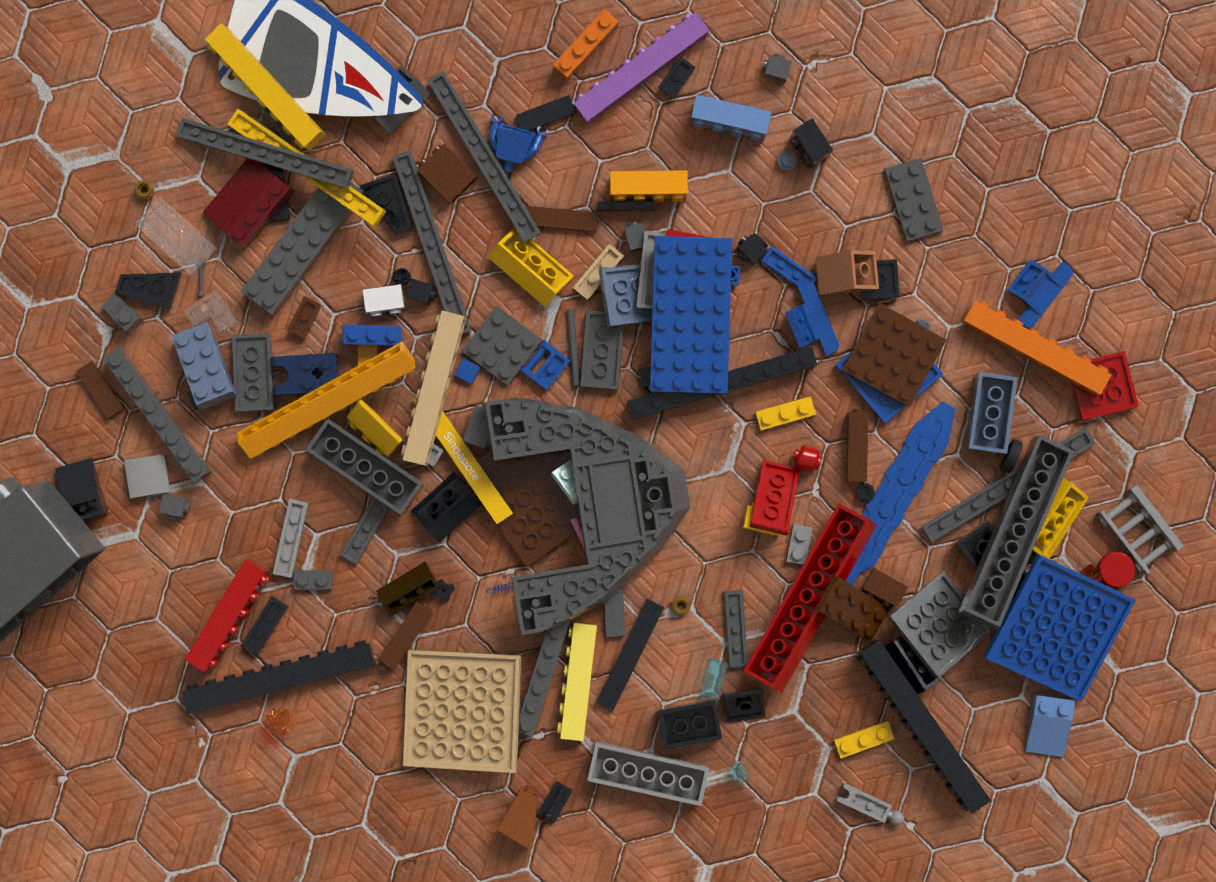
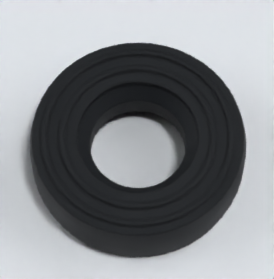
(1010, 459)

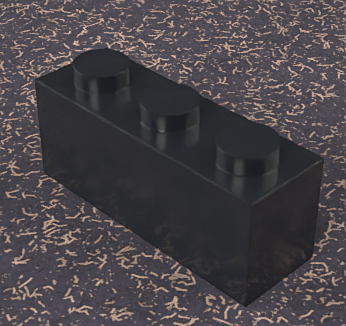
(911, 665)

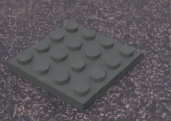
(935, 627)

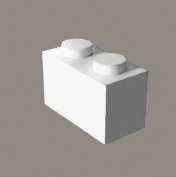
(384, 300)

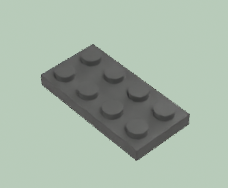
(913, 199)
(601, 352)
(253, 372)

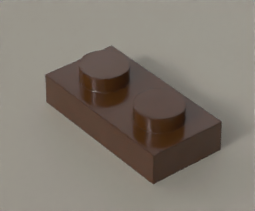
(304, 317)

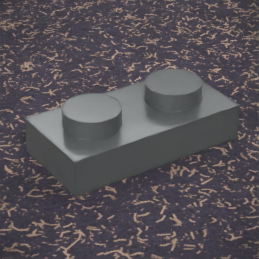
(312, 579)

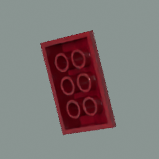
(248, 202)

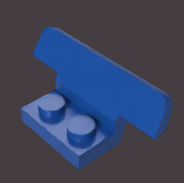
(1038, 289)
(811, 322)

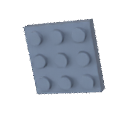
(620, 296)

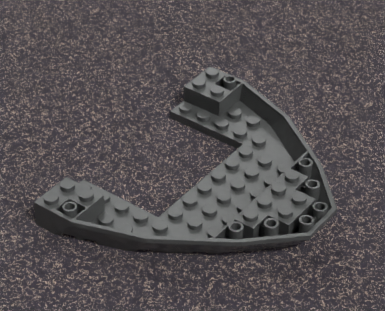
(625, 499)

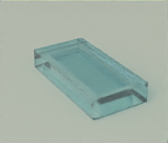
(714, 678)

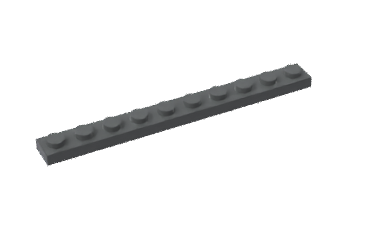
(265, 153)
(484, 157)
(429, 236)
(992, 493)

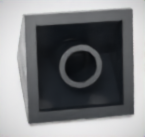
(744, 704)

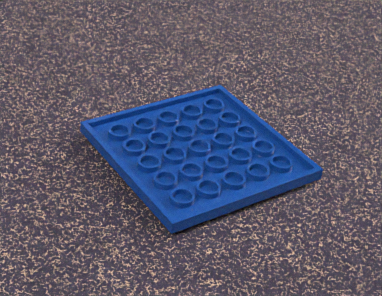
(1059, 627)

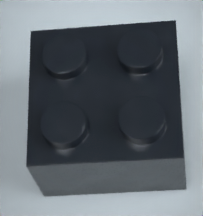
(810, 143)

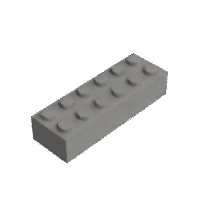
(648, 773)

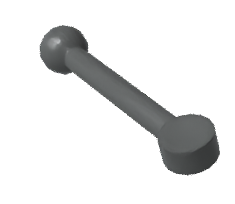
(200, 294)

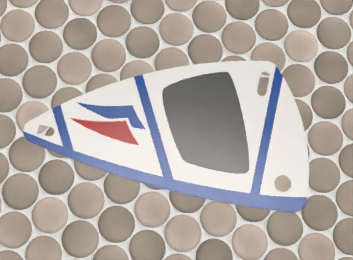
(317, 60)

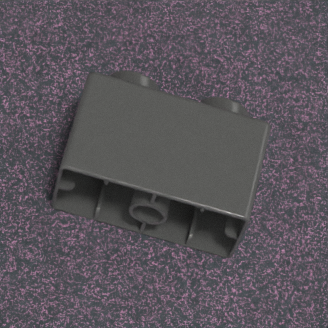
(39, 548)

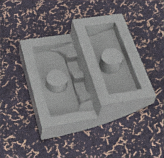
(146, 476)

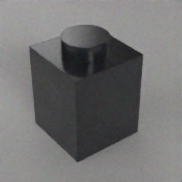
(420, 291)

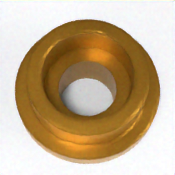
(138, 189)
(681, 611)

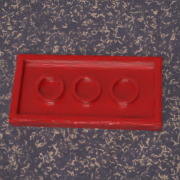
(774, 497)

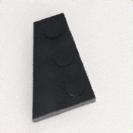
(388, 195)
(150, 288)

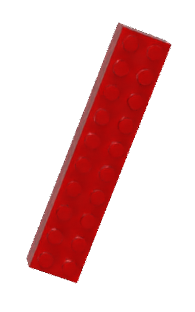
(797, 618)

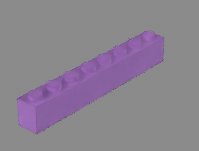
(641, 68)

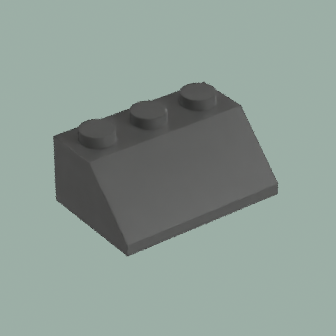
(391, 122)

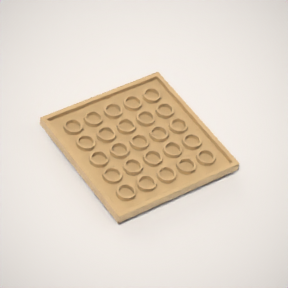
(462, 711)

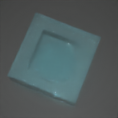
(739, 771)

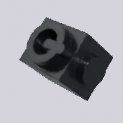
(752, 248)

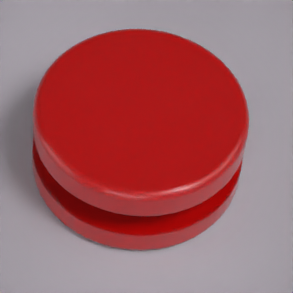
(1116, 569)

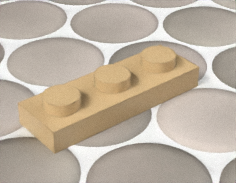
(591, 279)

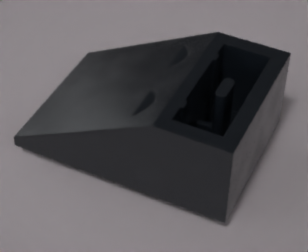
(81, 488)

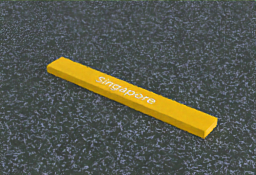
(471, 470)

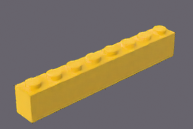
(265, 87)

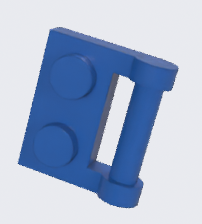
(550, 369)

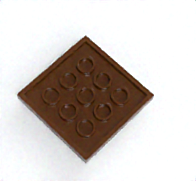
(894, 354)

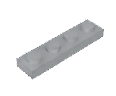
(290, 538)

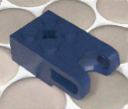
(302, 370)

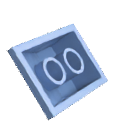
(1049, 725)

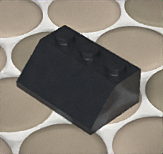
(446, 507)

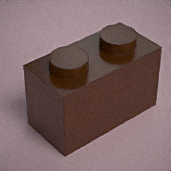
(885, 588)

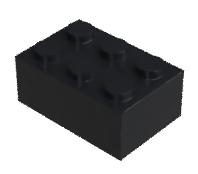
(689, 724)

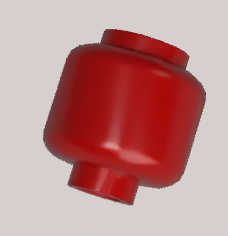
(807, 458)

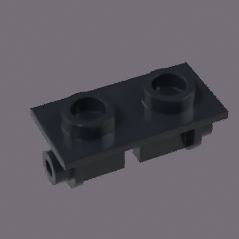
(554, 802)

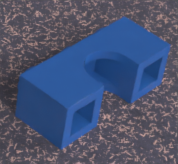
(371, 335)

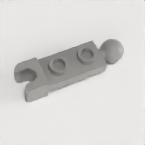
(870, 805)

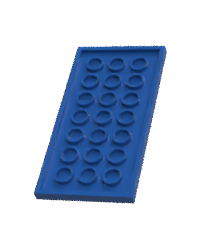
(691, 314)

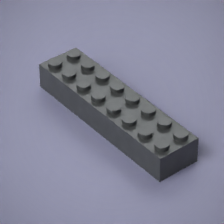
(297, 251)

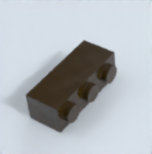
(408, 588)

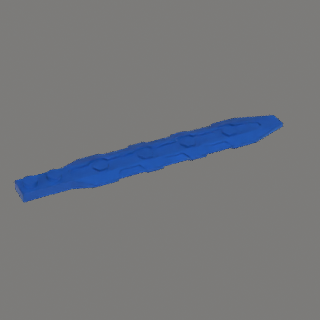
(904, 481)

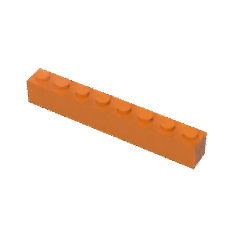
(1036, 348)

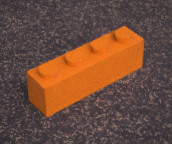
(585, 45)

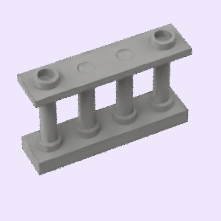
(1147, 511)

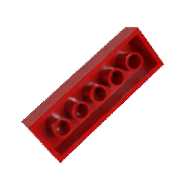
(227, 615)

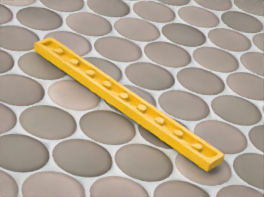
(348, 197)

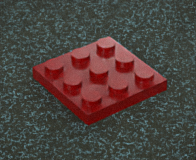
(1117, 394)

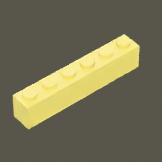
(578, 681)

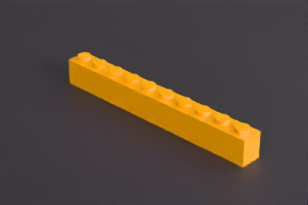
(326, 400)

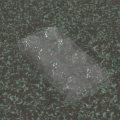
(176, 236)

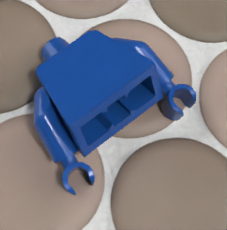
(514, 143)

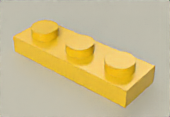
(785, 413)
(864, 739)

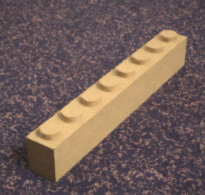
(434, 388)

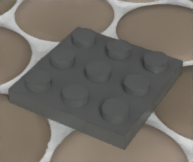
(502, 345)

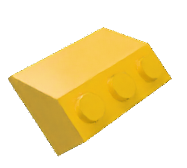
(374, 429)

